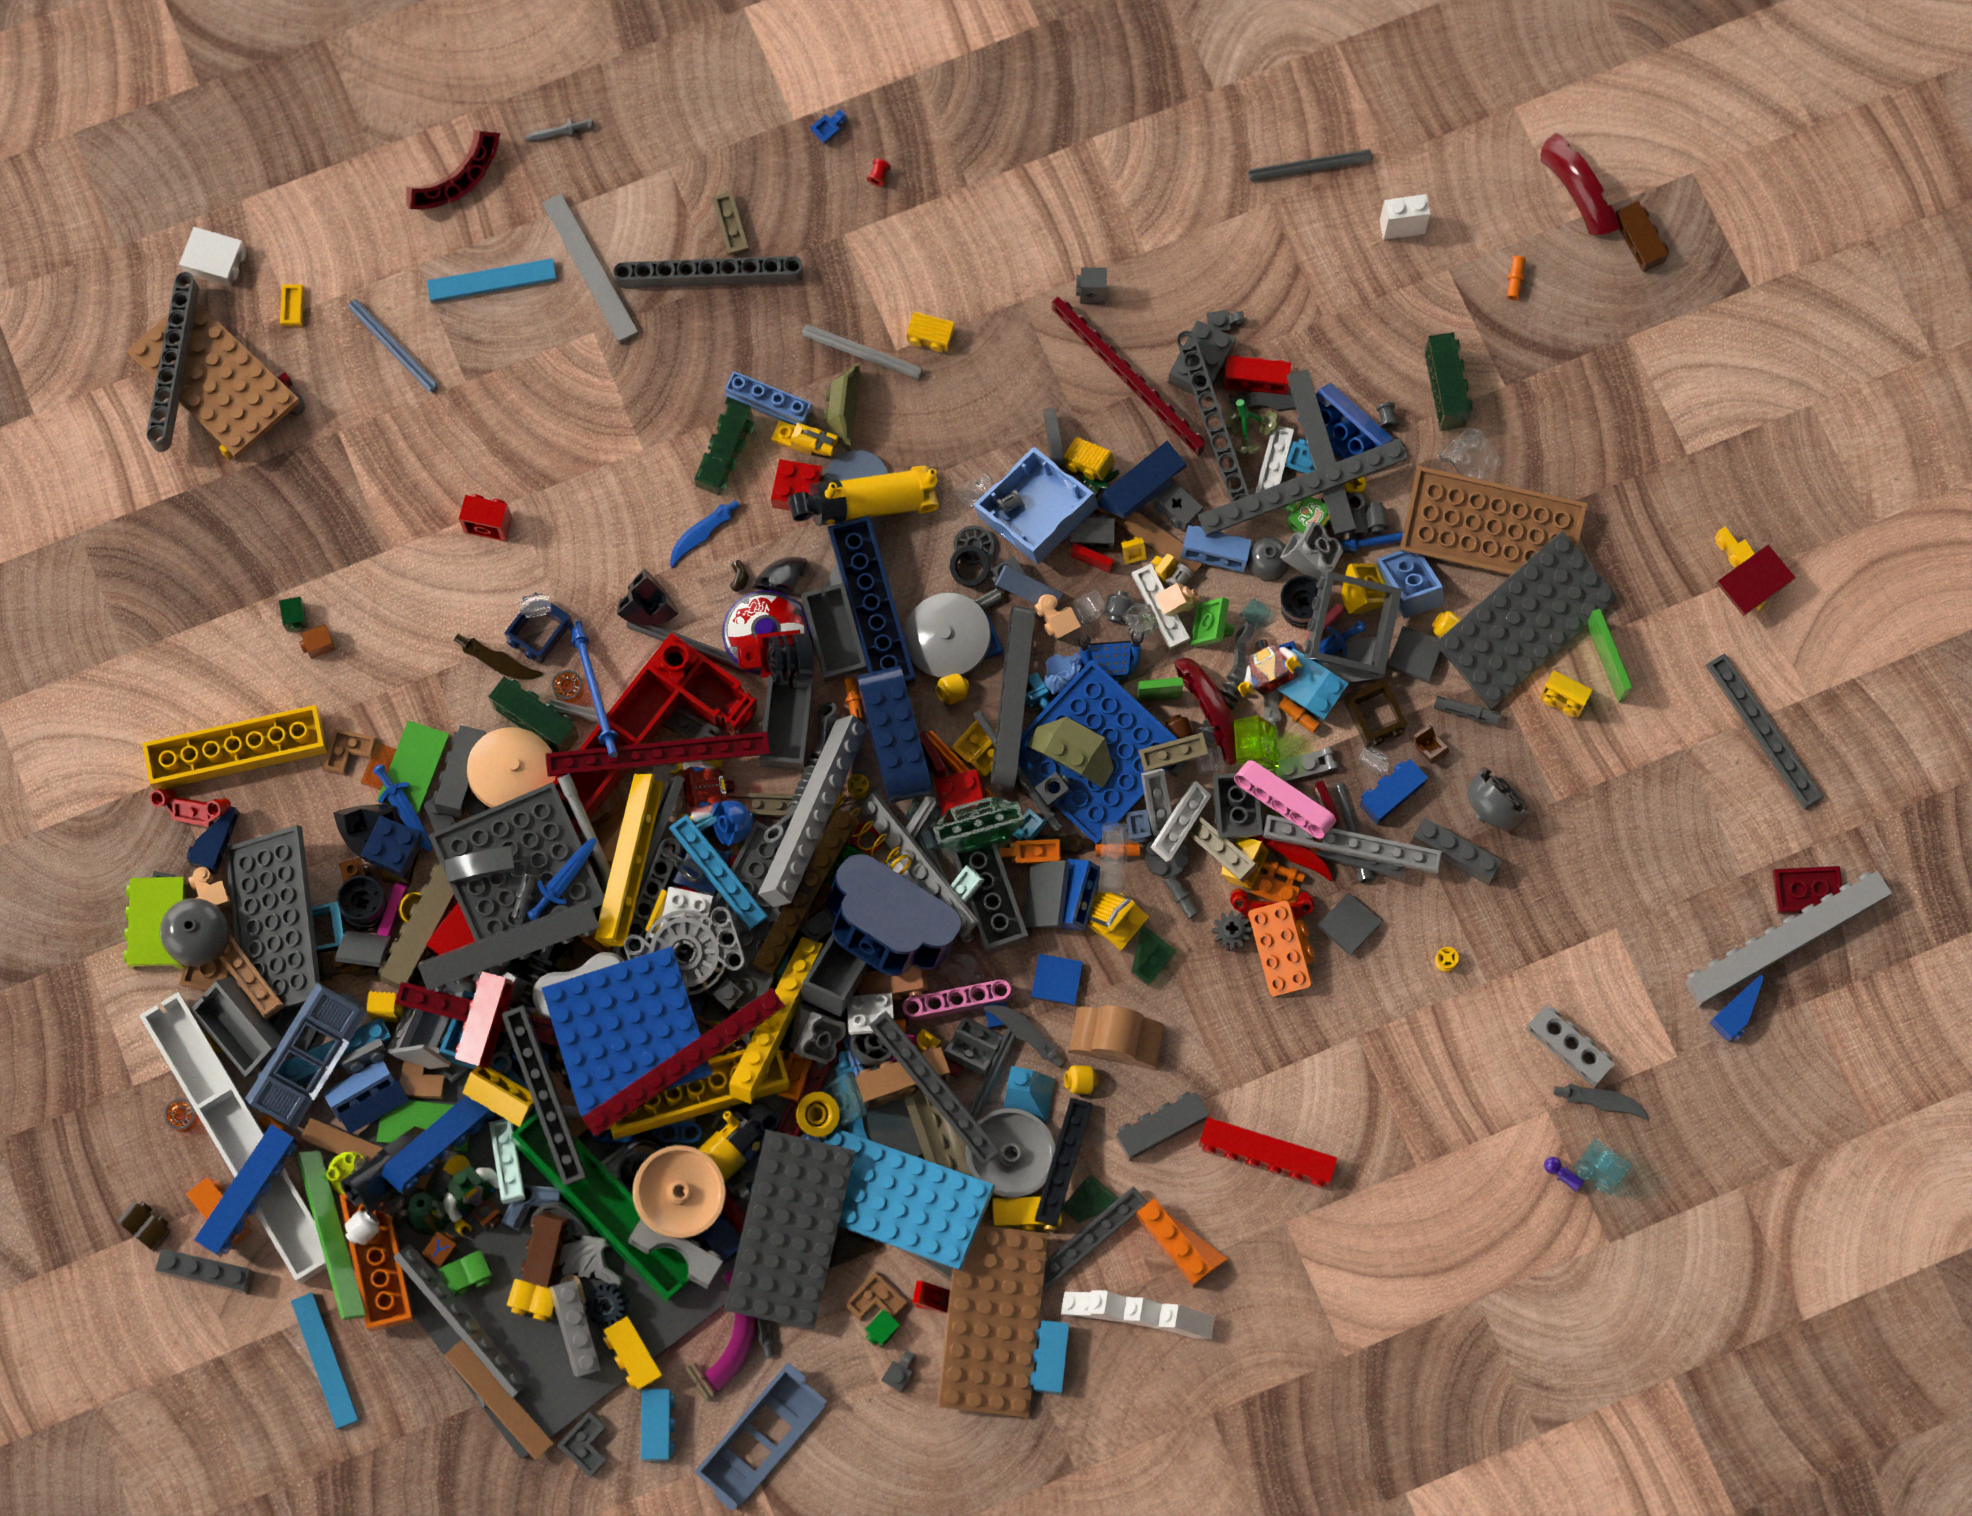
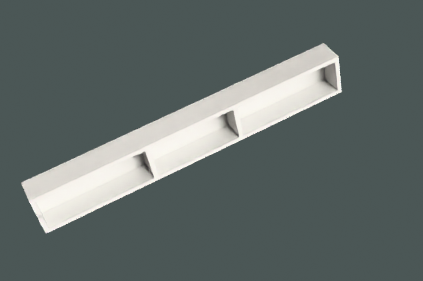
(234, 1130)

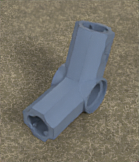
(518, 1210)

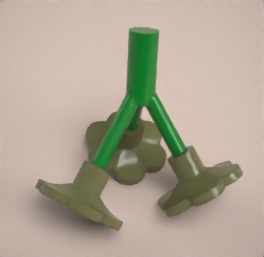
(1239, 422)

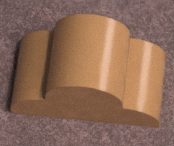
(1117, 1036)

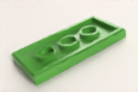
(1609, 655)
(417, 762)
(409, 1115)

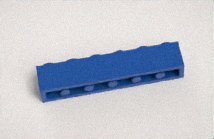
(436, 1143)
(246, 1190)

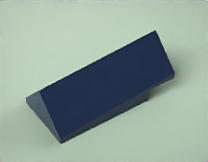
(1143, 482)

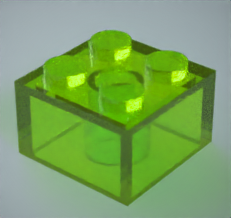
(1256, 742)

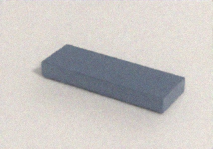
(1024, 586)

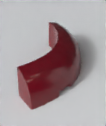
(462, 179)
(1581, 185)
(1211, 704)

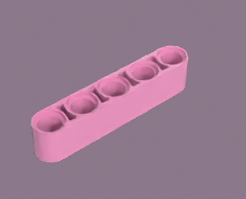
(1285, 799)
(965, 993)

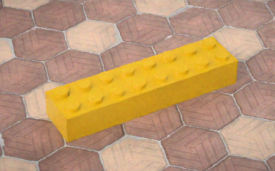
(234, 747)
(699, 1096)

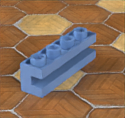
(768, 399)

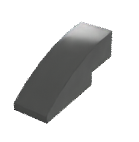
(480, 864)

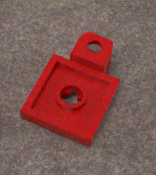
(759, 652)

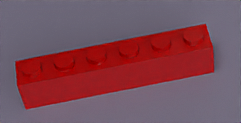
(1267, 1152)

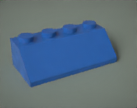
(1347, 425)

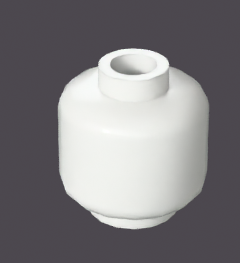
(362, 1228)

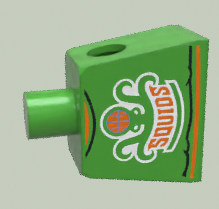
(1305, 512)

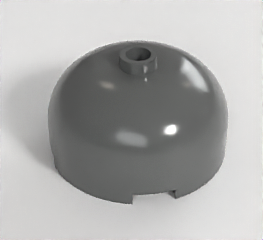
(1491, 805)
(205, 936)

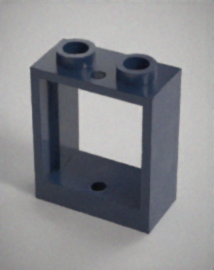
(557, 614)

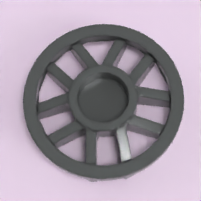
(974, 541)

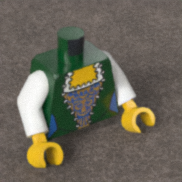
(467, 1192)

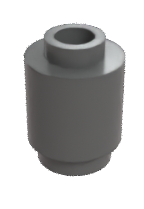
(1376, 518)

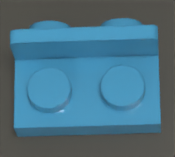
(1299, 457)

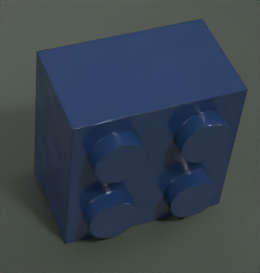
(392, 847)

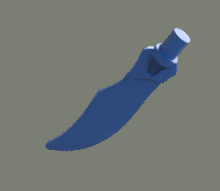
(700, 531)

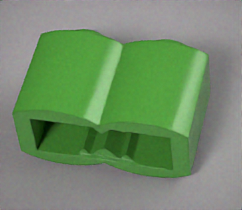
(466, 1273)

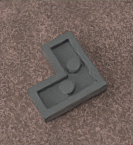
(578, 1444)

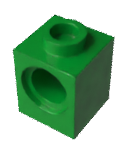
(881, 1329)

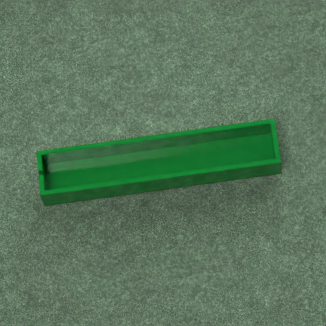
(607, 1209)

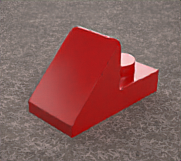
(931, 1297)

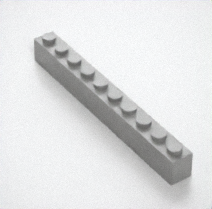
(813, 811)
(1788, 938)

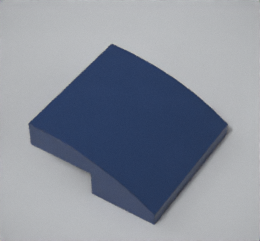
(704, 885)

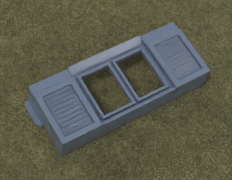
(332, 1016)
(795, 1404)

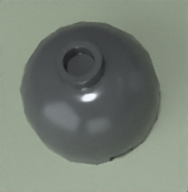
(1265, 559)
(869, 1049)

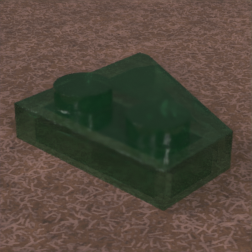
(1150, 956)
(1088, 1200)

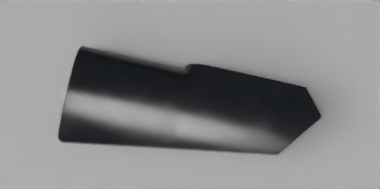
(367, 1183)

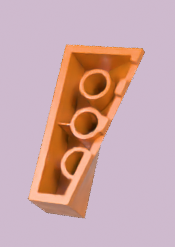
(1183, 1247)

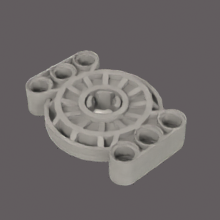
(705, 941)

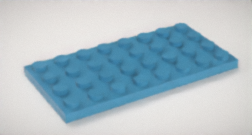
(911, 1201)

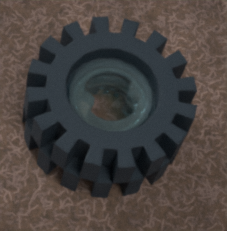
(616, 1301)

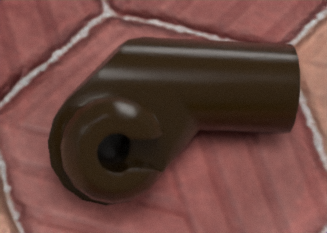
(741, 577)

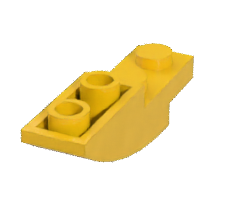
(1736, 551)

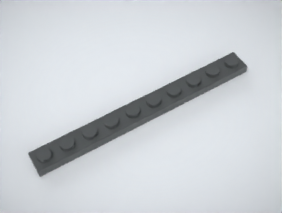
(1302, 487)

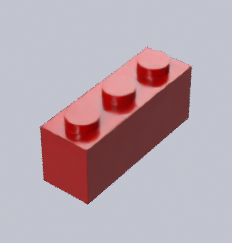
(1257, 375)

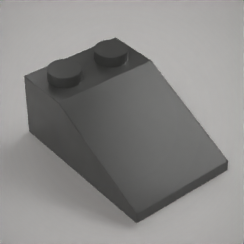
(1235, 809)

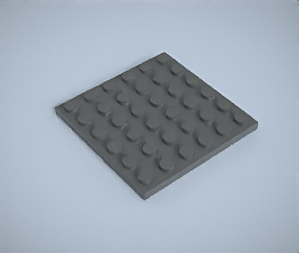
(540, 845)

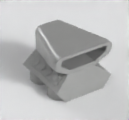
(1312, 551)
(816, 1033)

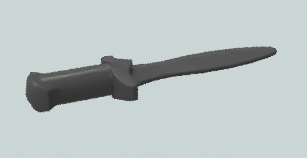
(568, 128)

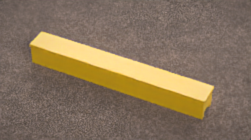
(629, 860)

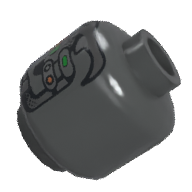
(1117, 605)

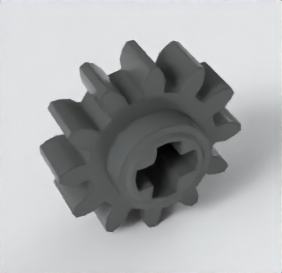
(1238, 926)

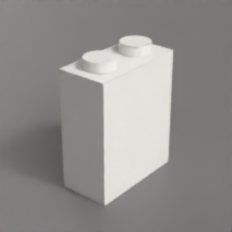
(1404, 217)
(212, 256)

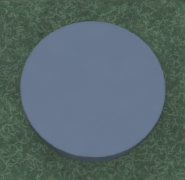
(854, 465)

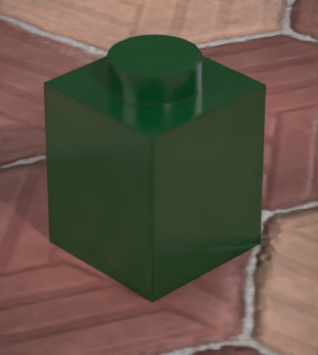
(293, 614)

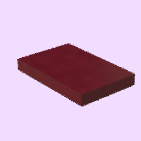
(1756, 580)
(1804, 886)

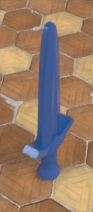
(1337, 641)
(403, 807)
(561, 880)

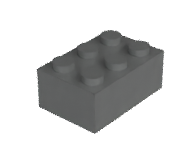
(1214, 349)

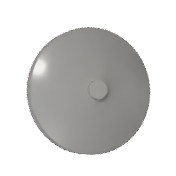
(947, 635)
(1024, 1153)

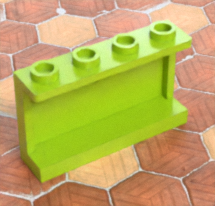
(147, 906)

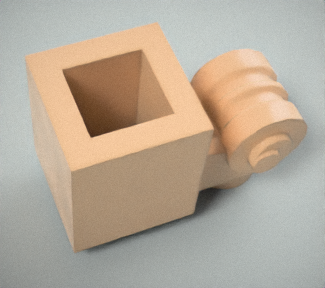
(1177, 599)
(1057, 622)
(215, 893)

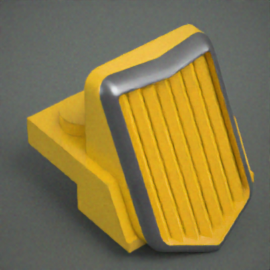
(1115, 918)

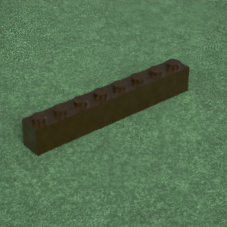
(810, 888)

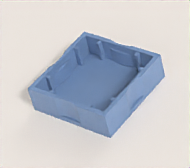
(1051, 508)

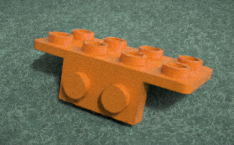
(1282, 947)

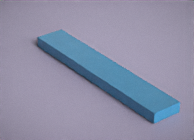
(491, 280)
(718, 873)
(324, 1361)

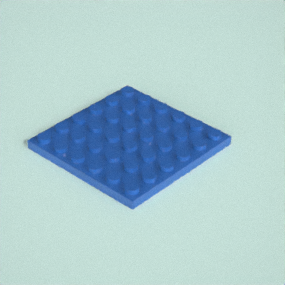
(1111, 712)
(621, 1025)

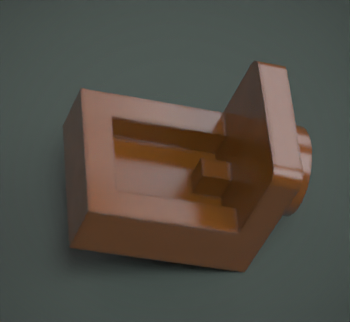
(1429, 744)
(354, 868)

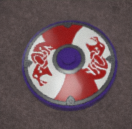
(760, 614)

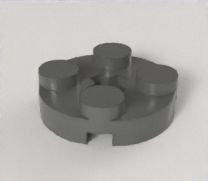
(1166, 869)

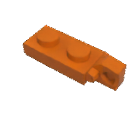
(1032, 851)

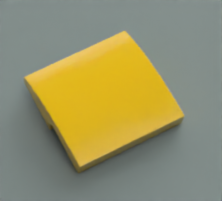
(975, 748)

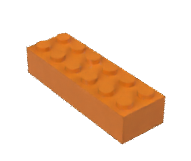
(378, 1275)

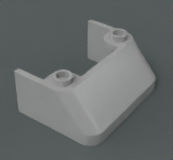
(420, 1031)

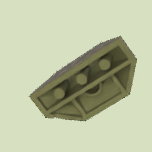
(842, 405)
(1074, 749)

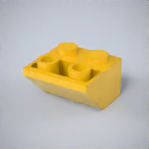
(1565, 694)

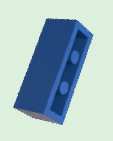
(1392, 790)
(1080, 893)

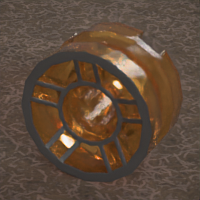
(566, 678)
(174, 1109)

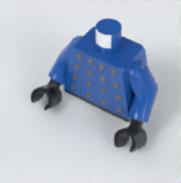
(1115, 658)

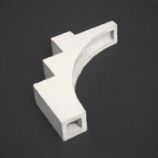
(1138, 1311)

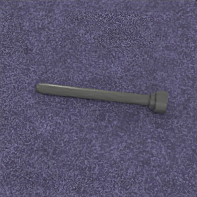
(1363, 874)

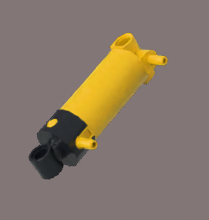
(871, 495)
(739, 1138)

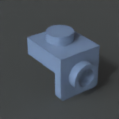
(1138, 825)

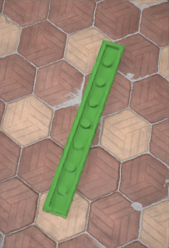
(330, 1235)

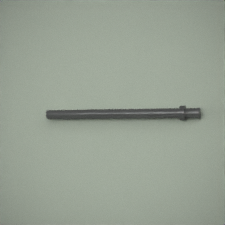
(1048, 814)

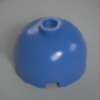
(733, 821)

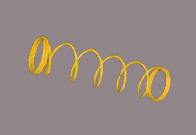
(875, 844)

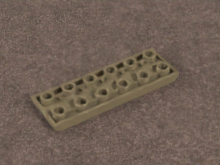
(935, 1135)

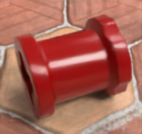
(878, 172)

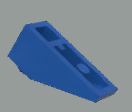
(1736, 1014)

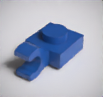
(828, 127)

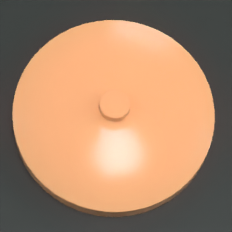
(507, 765)
(678, 1192)

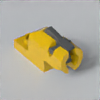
(804, 439)

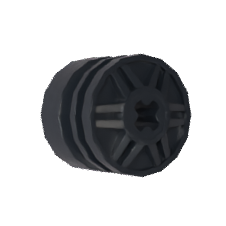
(1296, 592)
(788, 657)
(354, 894)
(635, 1154)

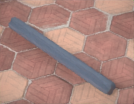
(393, 346)

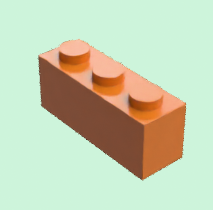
(206, 1197)

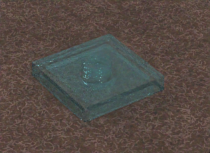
(848, 1099)

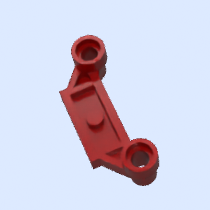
(189, 810)
(1247, 905)

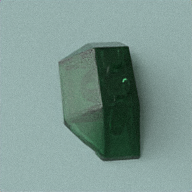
(978, 824)

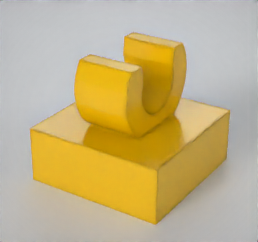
(1133, 550)
(1164, 567)
(926, 1040)

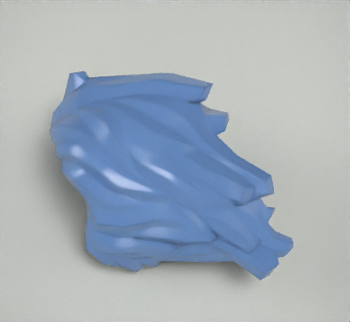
(1061, 671)

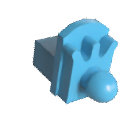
(1039, 694)

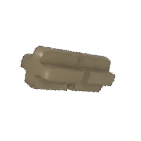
(702, 1384)

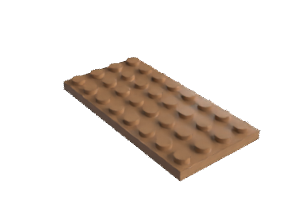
(221, 383)
(1483, 521)
(994, 1323)

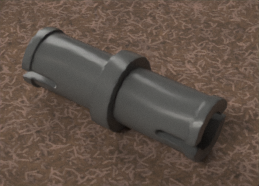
(524, 897)
(1181, 897)

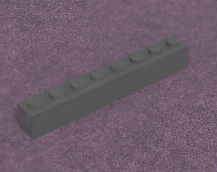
(508, 945)
(545, 1096)

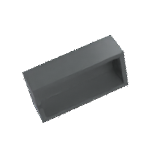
(833, 632)
(787, 723)
(833, 978)
(237, 1026)

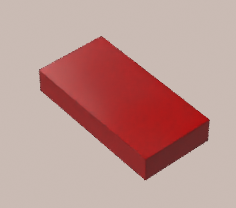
(1092, 557)

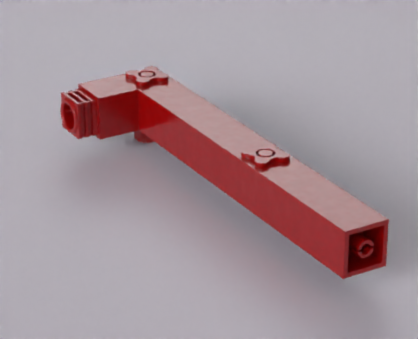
(669, 678)

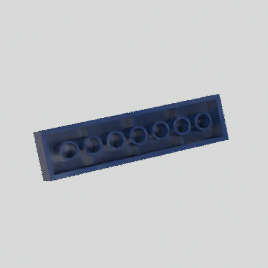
(870, 596)

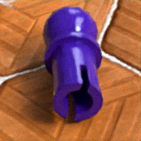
(1553, 1166)

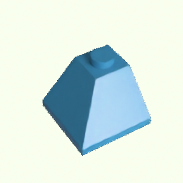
(1029, 1092)

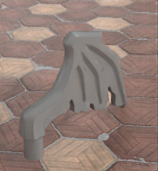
(588, 1256)

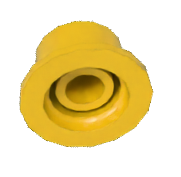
(817, 1114)

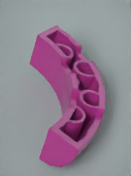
(736, 1350)

